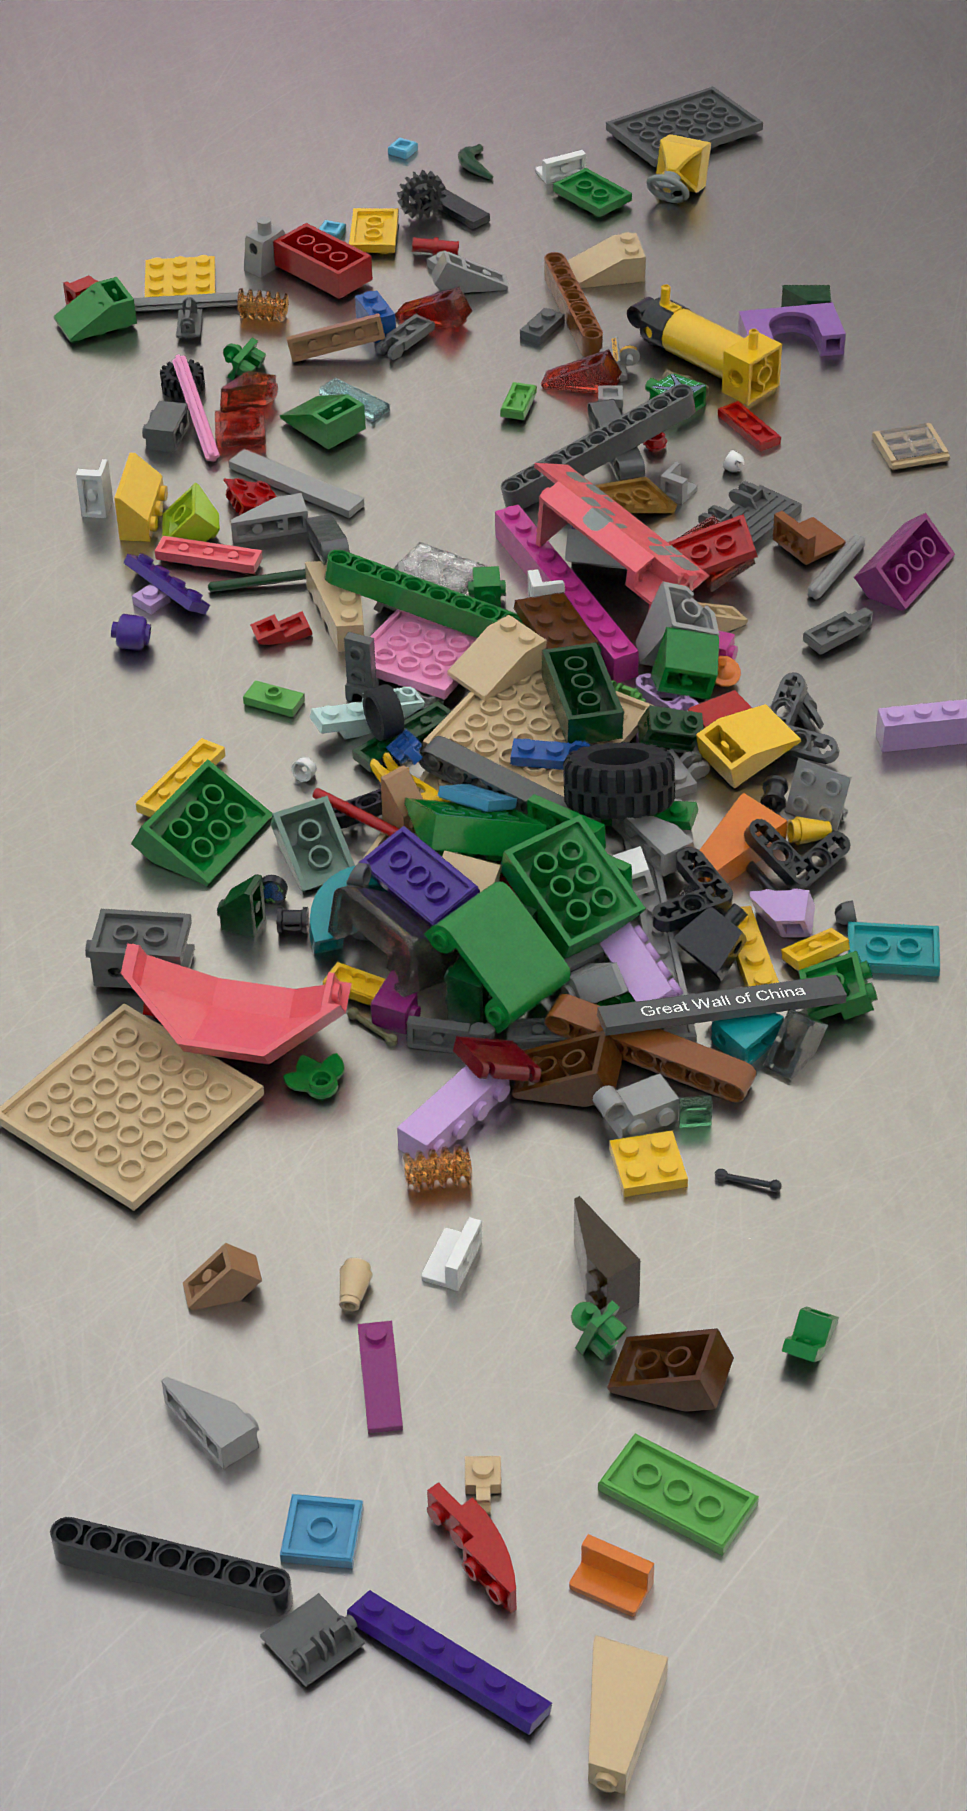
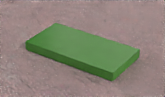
(678, 1494)

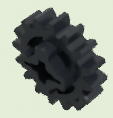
(422, 195)

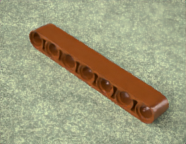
(573, 304)
(659, 1051)

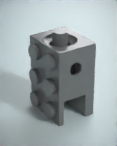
(158, 934)

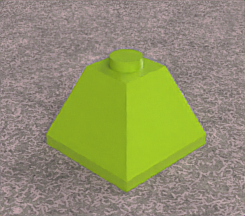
(191, 517)

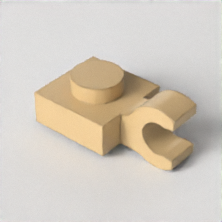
(483, 1478)

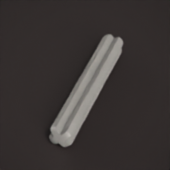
(836, 566)

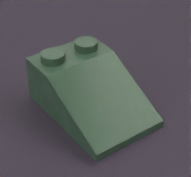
(311, 842)

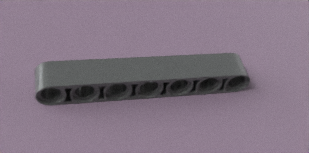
(462, 766)

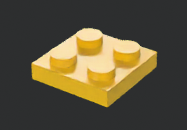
(648, 1163)

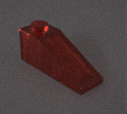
(444, 308)
(584, 374)
(248, 391)

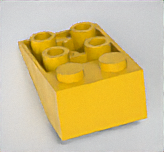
(745, 743)

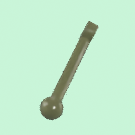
(390, 1039)

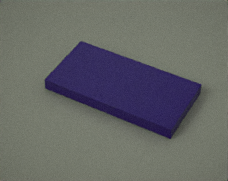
(419, 877)

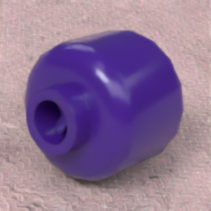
(131, 632)

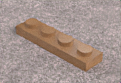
(335, 337)

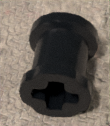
(774, 790)
(293, 920)

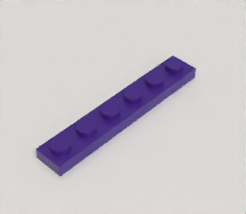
(450, 1662)

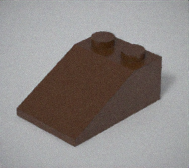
(572, 1070)
(674, 1369)

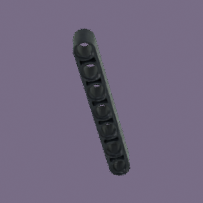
(182, 1578)

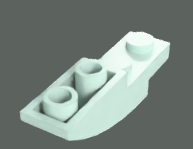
(350, 717)

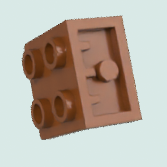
(806, 539)

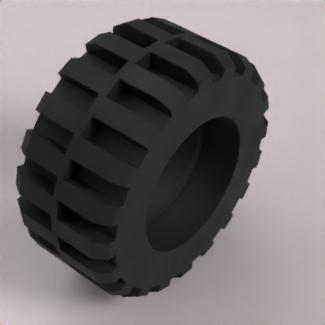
(619, 780)

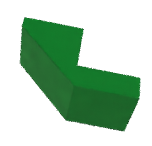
(810, 1334)

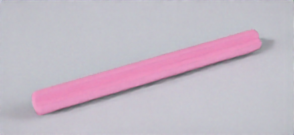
(196, 408)

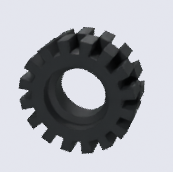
(170, 383)

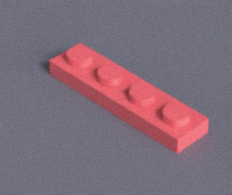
(208, 554)

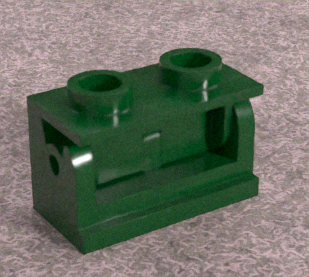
(670, 728)

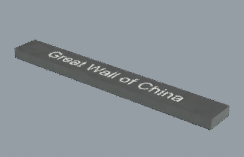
(721, 1005)

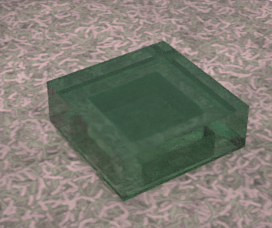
(695, 1111)

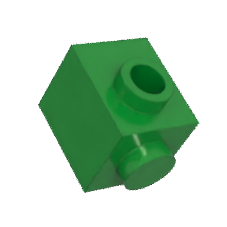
(487, 585)

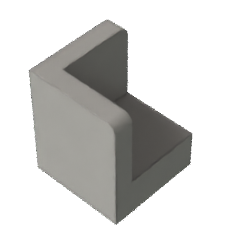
(675, 485)

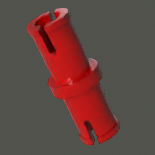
(434, 245)

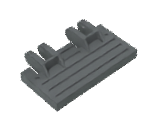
(758, 507)

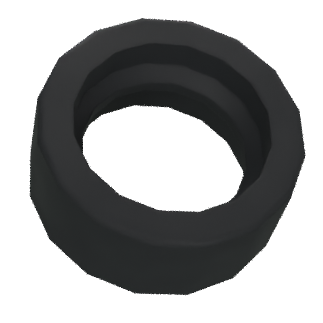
(383, 712)

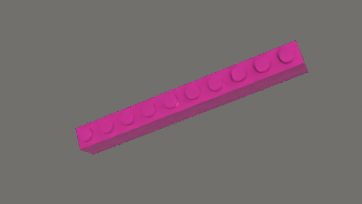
(518, 537)

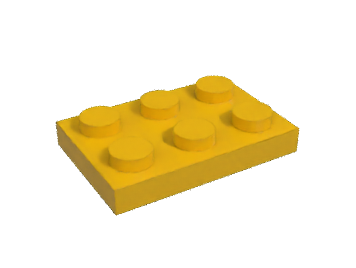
(374, 229)

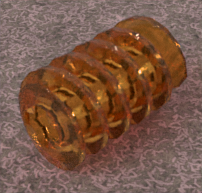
(262, 306)
(437, 1168)

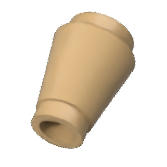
(354, 1280)

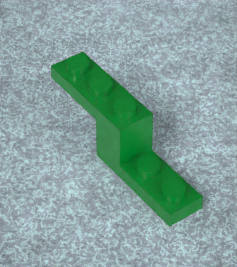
(555, 814)

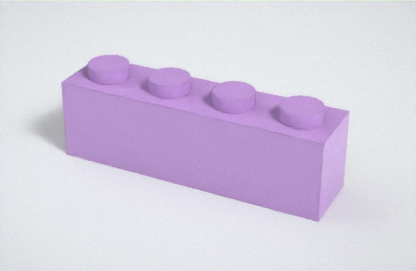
(922, 725)
(638, 964)
(450, 1112)

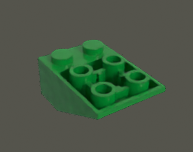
(97, 311)
(328, 418)

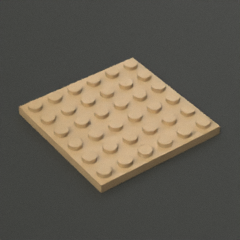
(520, 713)
(128, 1106)

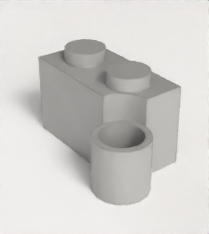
(638, 1106)

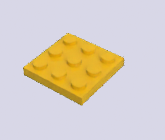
(179, 276)

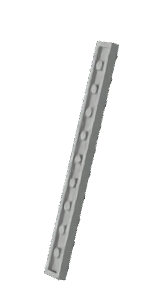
(663, 942)

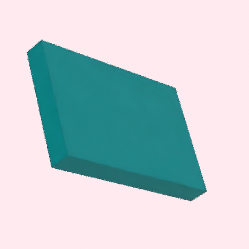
(896, 947)

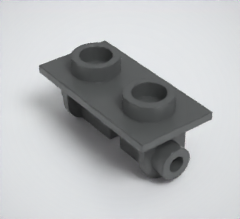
(189, 319)

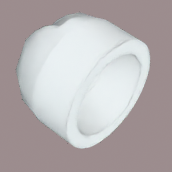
(732, 461)
(297, 770)

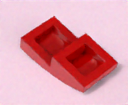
(271, 631)

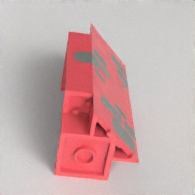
(614, 530)

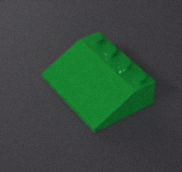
(201, 825)
(470, 830)
(571, 885)

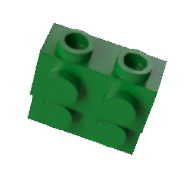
(853, 977)

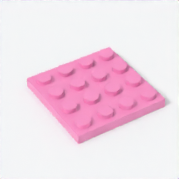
(418, 653)

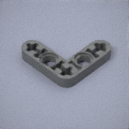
(821, 740)

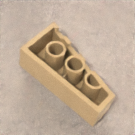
(337, 606)

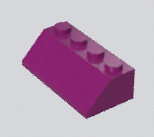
(905, 563)

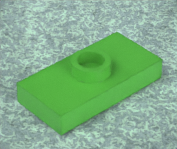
(518, 401)
(274, 698)

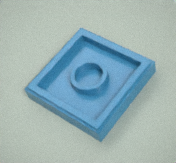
(477, 797)
(322, 1531)

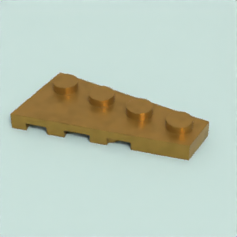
(639, 496)

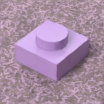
(150, 599)

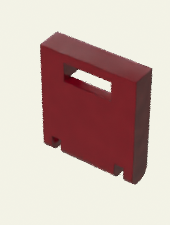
(501, 1056)

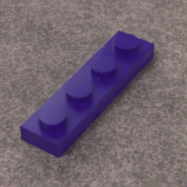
(169, 585)

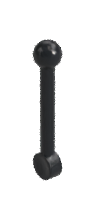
(722, 1175)

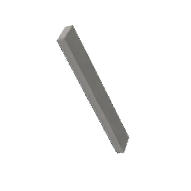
(296, 482)

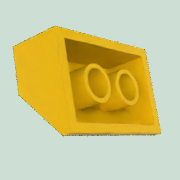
(139, 500)

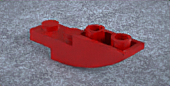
(482, 1544)

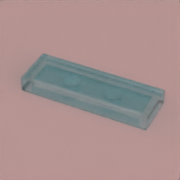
(374, 406)

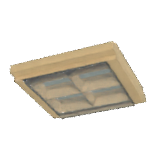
(910, 446)

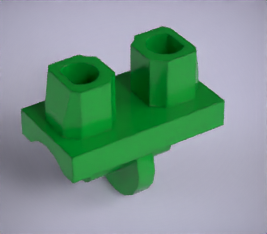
(243, 358)
(599, 1331)

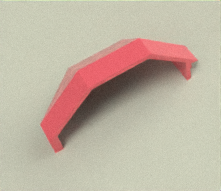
(231, 1015)

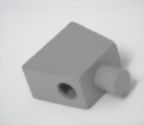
(260, 249)

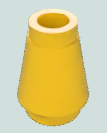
(807, 830)

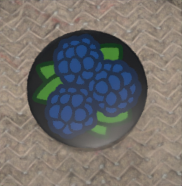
(274, 889)

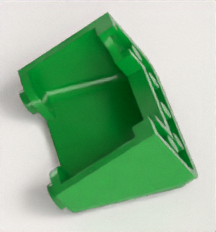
(503, 951)

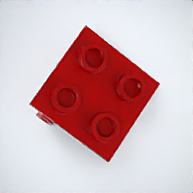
(246, 494)

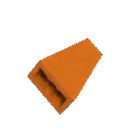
(726, 845)

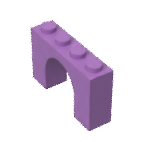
(813, 320)

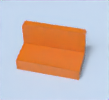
(612, 1576)

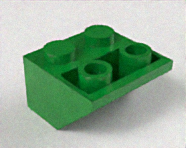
(686, 663)

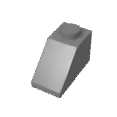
(595, 982)

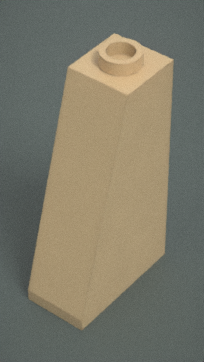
(623, 1703)

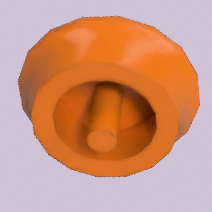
(728, 672)

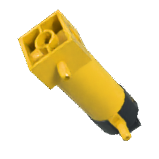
(745, 365)

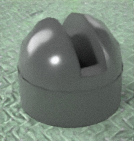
(845, 913)

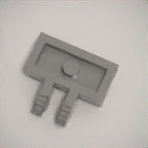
(688, 770)

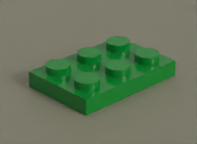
(592, 192)

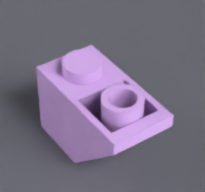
(786, 911)

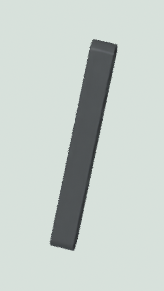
(604, 443)

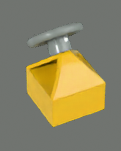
(680, 167)

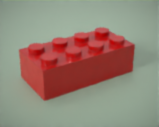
(323, 260)

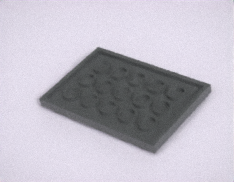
(699, 116)

